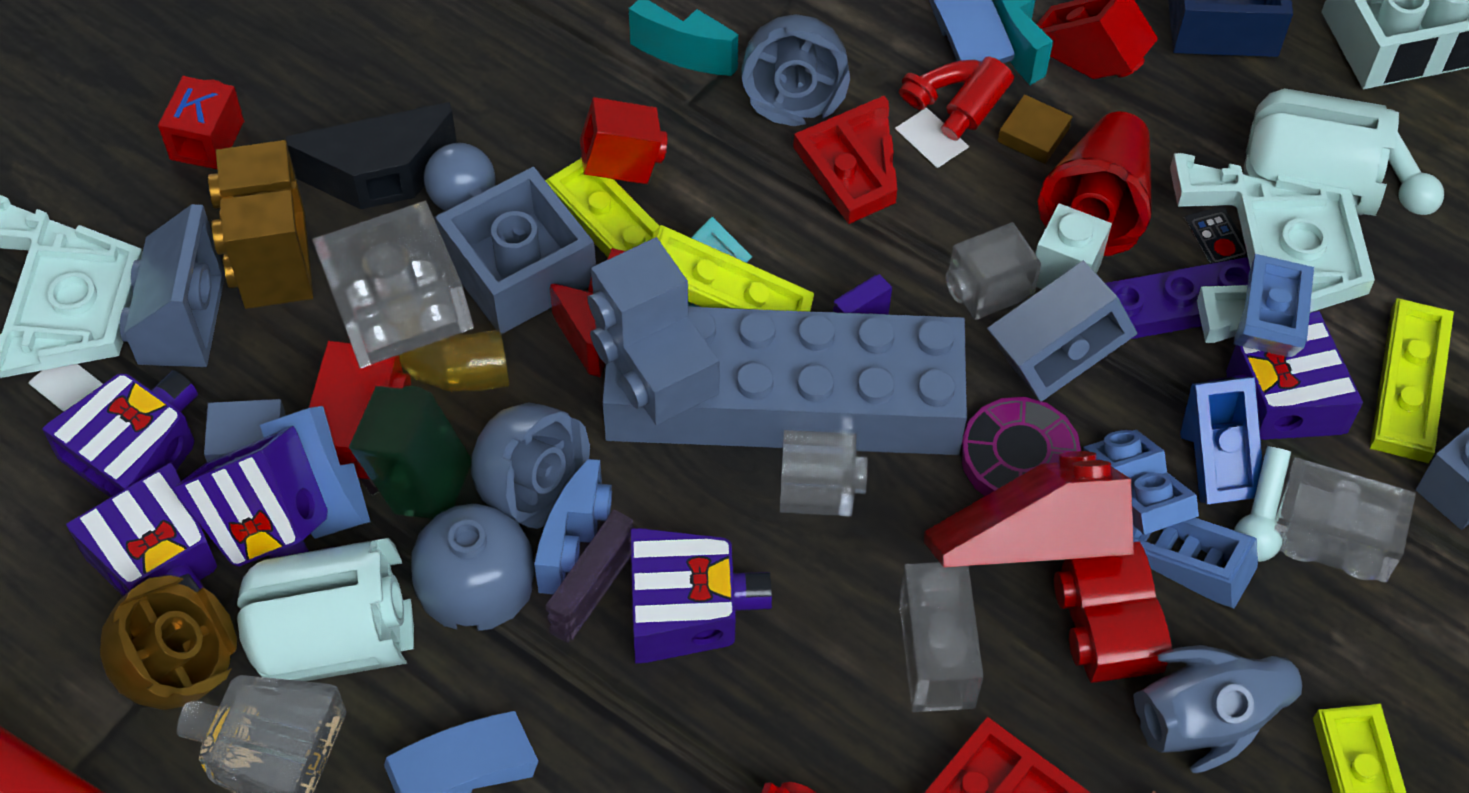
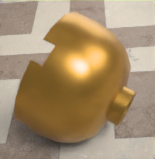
(167, 643)

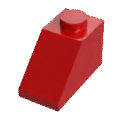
(1099, 36)

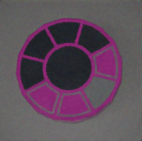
(1013, 439)

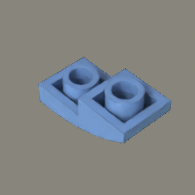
(973, 29)
(336, 482)
(1156, 495)
(571, 522)
(464, 758)

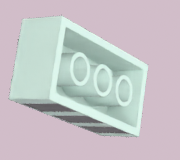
(1400, 38)

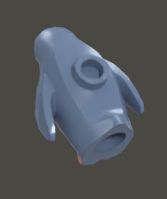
(1214, 702)

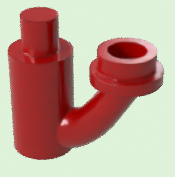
(982, 89)

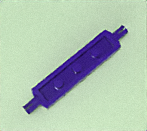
(1169, 299)

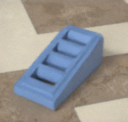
(1206, 576)

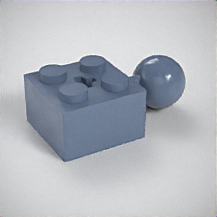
(506, 236)

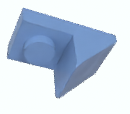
(1276, 307)

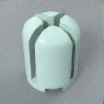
(1324, 143)
(325, 612)

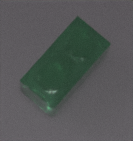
(411, 451)

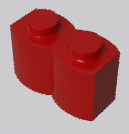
(1114, 615)

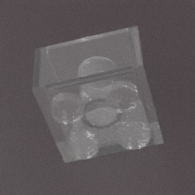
(393, 283)

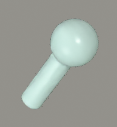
(1419, 191)
(1265, 505)

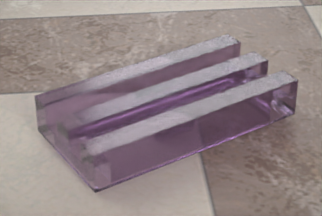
(590, 577)

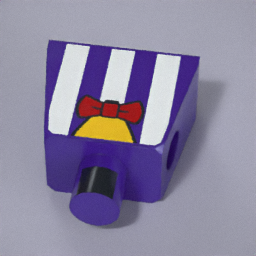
(1302, 392)
(124, 431)
(257, 499)
(144, 535)
(688, 593)

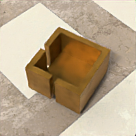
(261, 224)

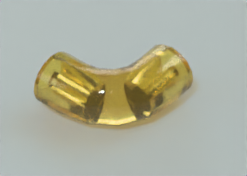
(460, 362)

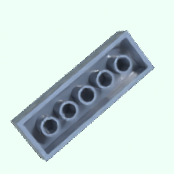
(782, 370)

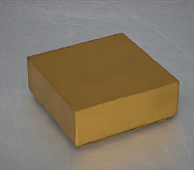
(1035, 129)

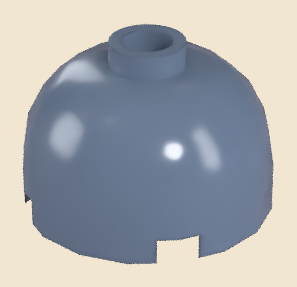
(795, 70)
(528, 460)
(472, 567)

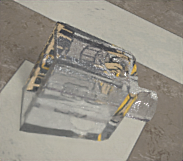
(266, 734)

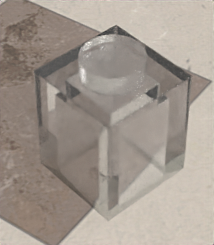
(993, 271)
(820, 473)

